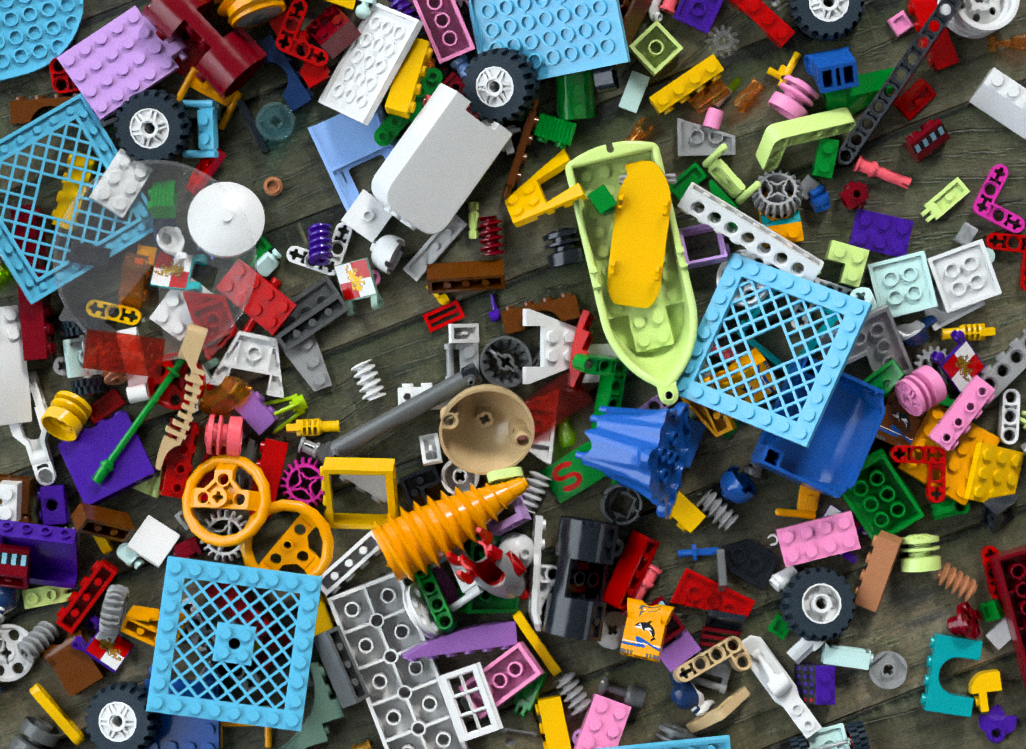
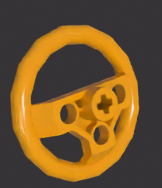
(254, 500)
(309, 518)

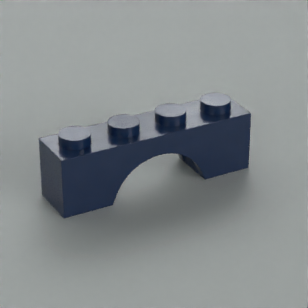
(295, 94)

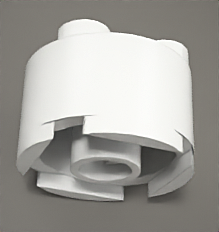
(449, 481)

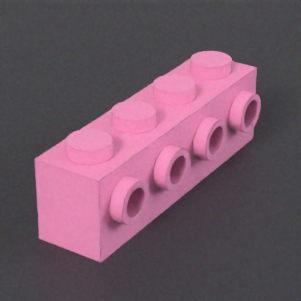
(961, 413)

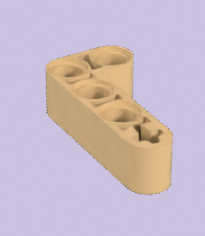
(709, 662)

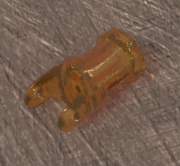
(747, 96)
(637, 133)

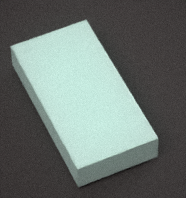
(634, 92)

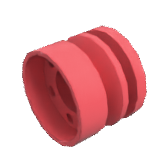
(224, 435)

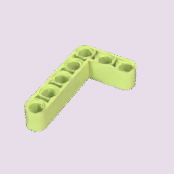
(799, 131)

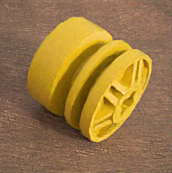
(66, 415)

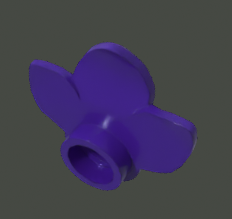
(997, 721)

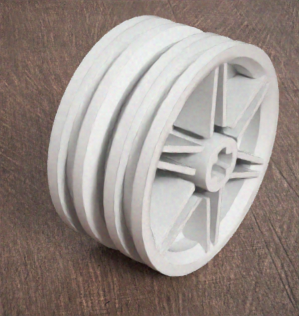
(983, 22)

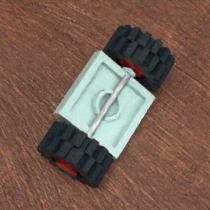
(74, 357)
(834, 738)

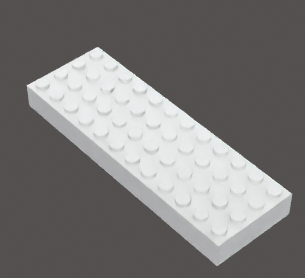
(402, 693)

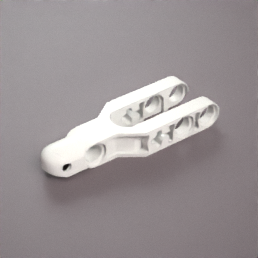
(38, 449)

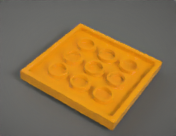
(957, 460)

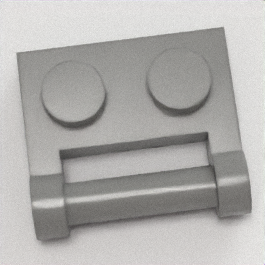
(467, 352)
(720, 670)

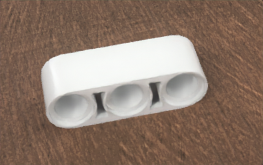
(1013, 407)

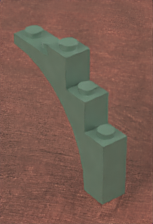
(324, 709)

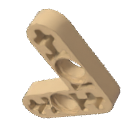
(720, 712)

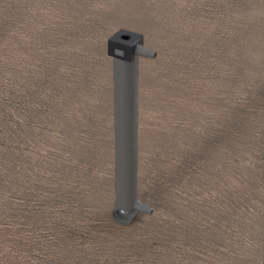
(401, 413)

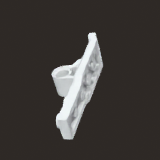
(539, 581)
(779, 685)

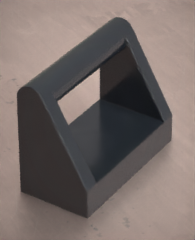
(993, 512)

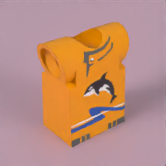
(762, 366)
(645, 630)

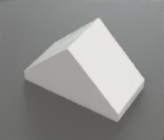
(463, 333)
(430, 449)

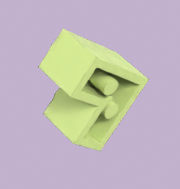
(851, 258)

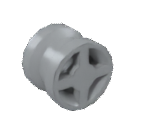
(60, 366)

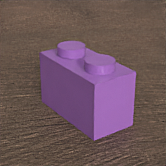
(257, 413)
(679, 650)

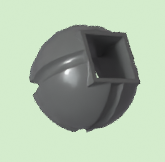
(614, 516)

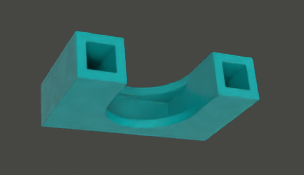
(942, 649)

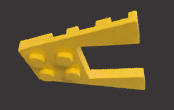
(529, 199)

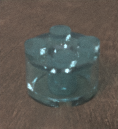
(267, 116)

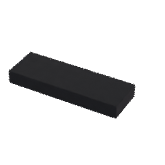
(252, 126)

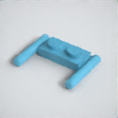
(207, 129)

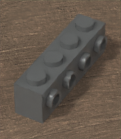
(340, 667)

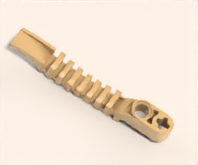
(189, 351)

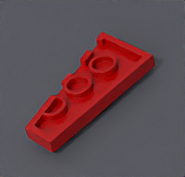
(703, 593)

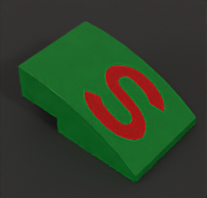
(570, 475)

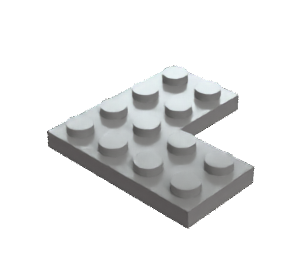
(878, 342)

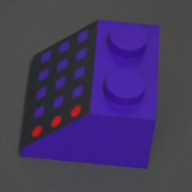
(815, 683)

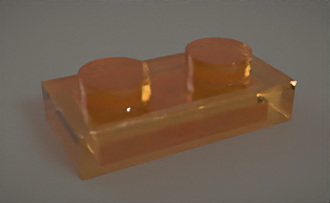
(709, 96)

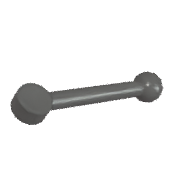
(535, 734)

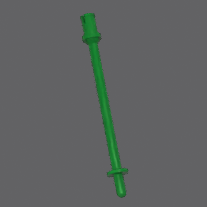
(108, 464)

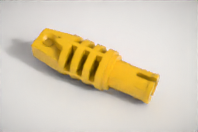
(972, 332)
(312, 427)

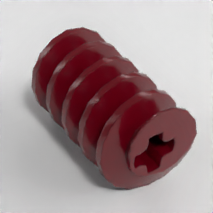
(491, 236)

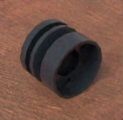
(564, 247)

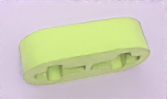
(503, 475)

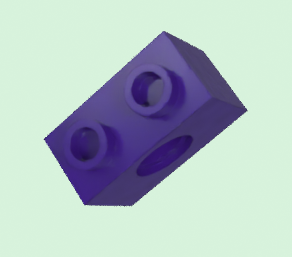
(56, 493)

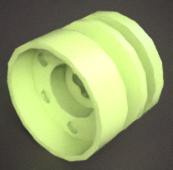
(919, 553)

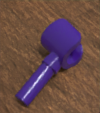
(494, 315)

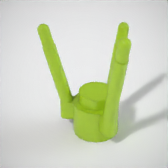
(297, 404)

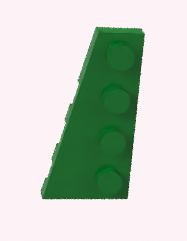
(886, 377)

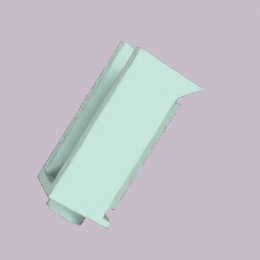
(846, 656)

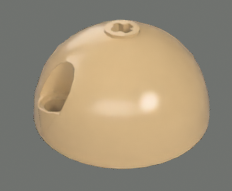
(481, 429)

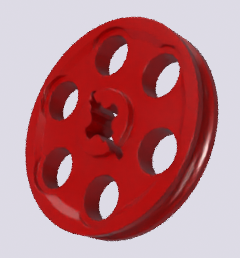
(172, 389)

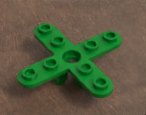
(394, 124)

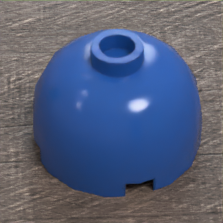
(736, 486)

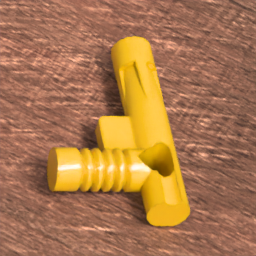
(783, 70)

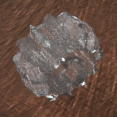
(719, 35)

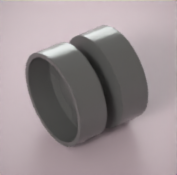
(36, 735)

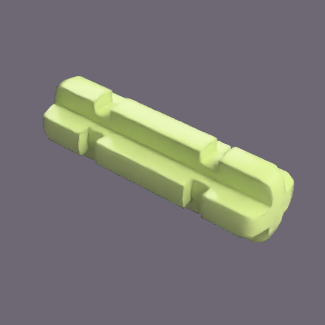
(473, 220)

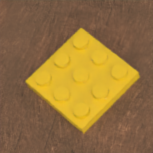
(993, 472)

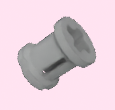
(308, 447)

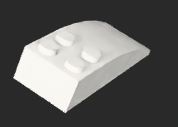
(14, 379)

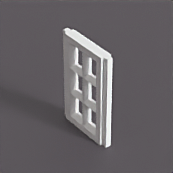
(454, 711)

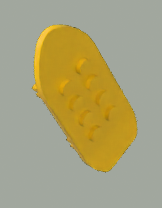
(639, 237)

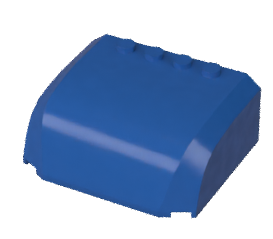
(839, 443)

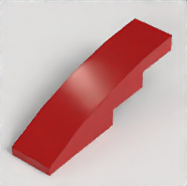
(580, 345)

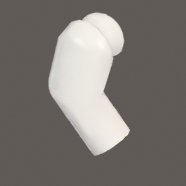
(654, 11)

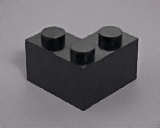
(416, 483)

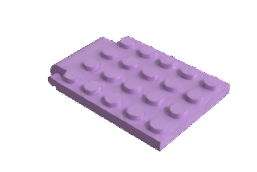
(121, 61)

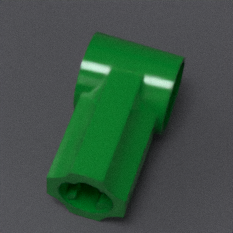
(947, 509)

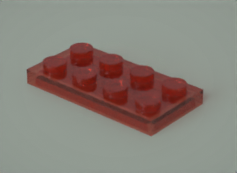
(124, 353)
(555, 403)

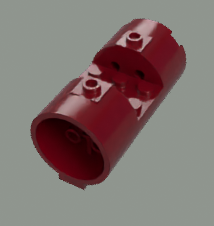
(226, 60)

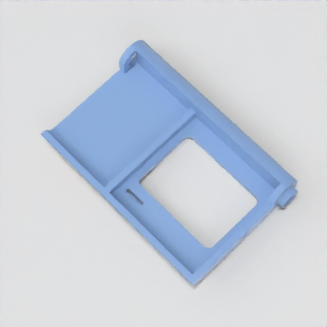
(346, 144)

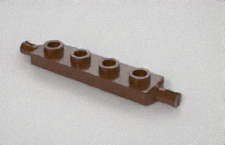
(520, 157)

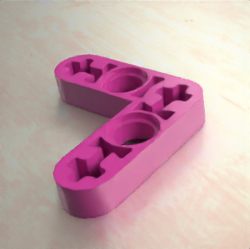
(991, 207)

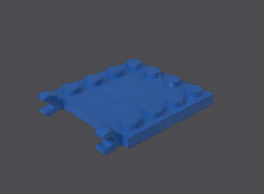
(185, 731)

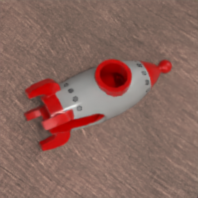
(496, 572)

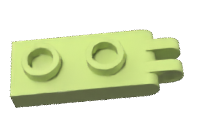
(945, 199)
(44, 596)

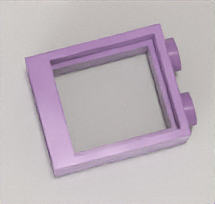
(699, 229)
(521, 516)

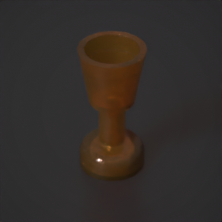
(1015, 42)

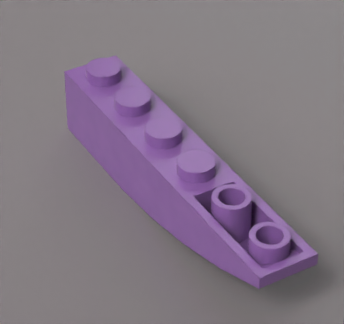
(466, 640)

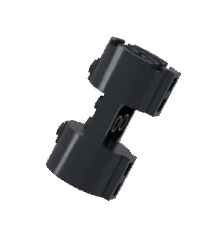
(577, 602)

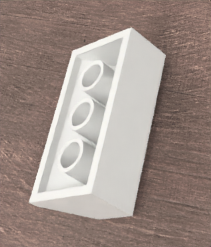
(1002, 100)

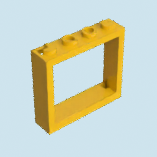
(358, 466)

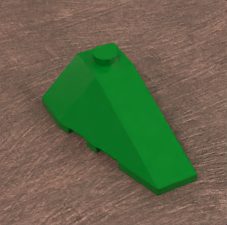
(860, 96)

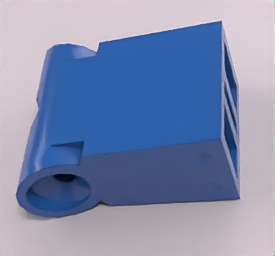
(832, 69)

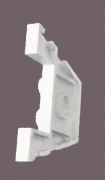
(555, 345)
(253, 354)

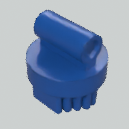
(819, 199)

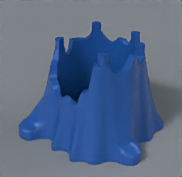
(642, 450)

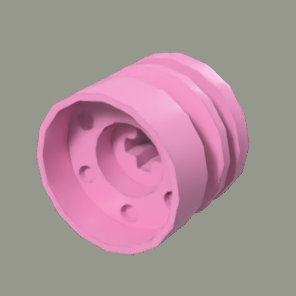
(795, 96)
(920, 390)

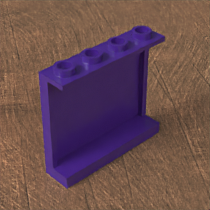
(97, 444)
(52, 551)

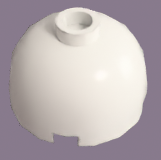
(387, 252)
(520, 545)

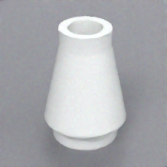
(782, 577)

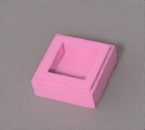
(900, 23)

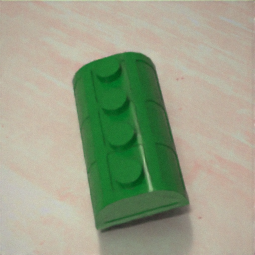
(575, 95)

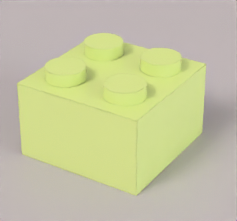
(655, 48)

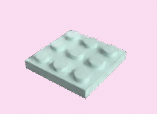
(903, 284)

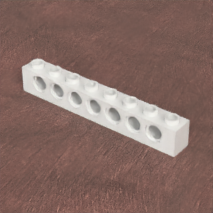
(746, 224)

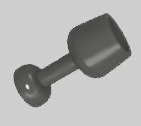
(633, 696)

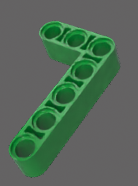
(611, 381)
(435, 596)

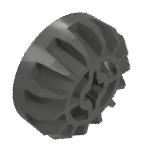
(491, 350)

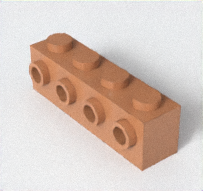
(878, 570)

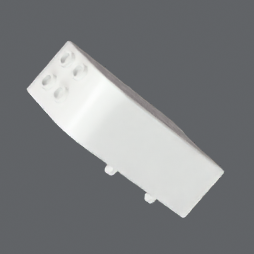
(437, 162)

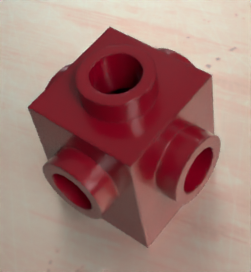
(848, 198)

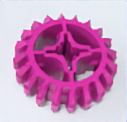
(290, 490)

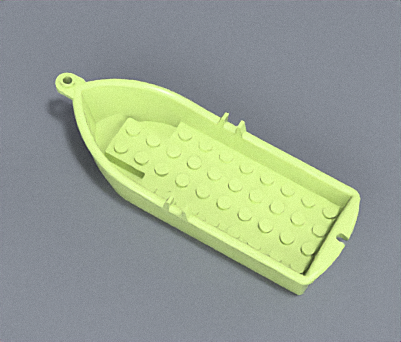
(649, 340)

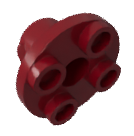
(965, 622)

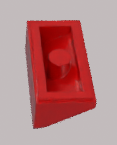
(914, 99)

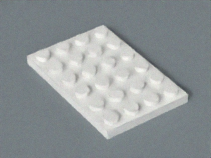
(370, 63)

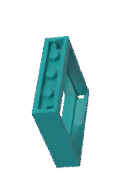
(811, 345)

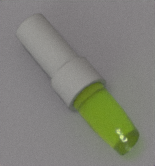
(732, 86)

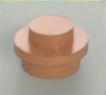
(273, 186)

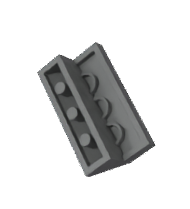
(315, 309)

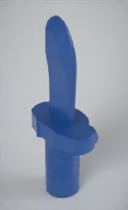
(696, 552)

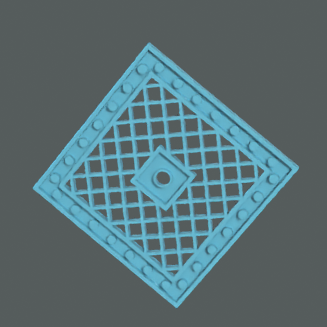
(215, 709)

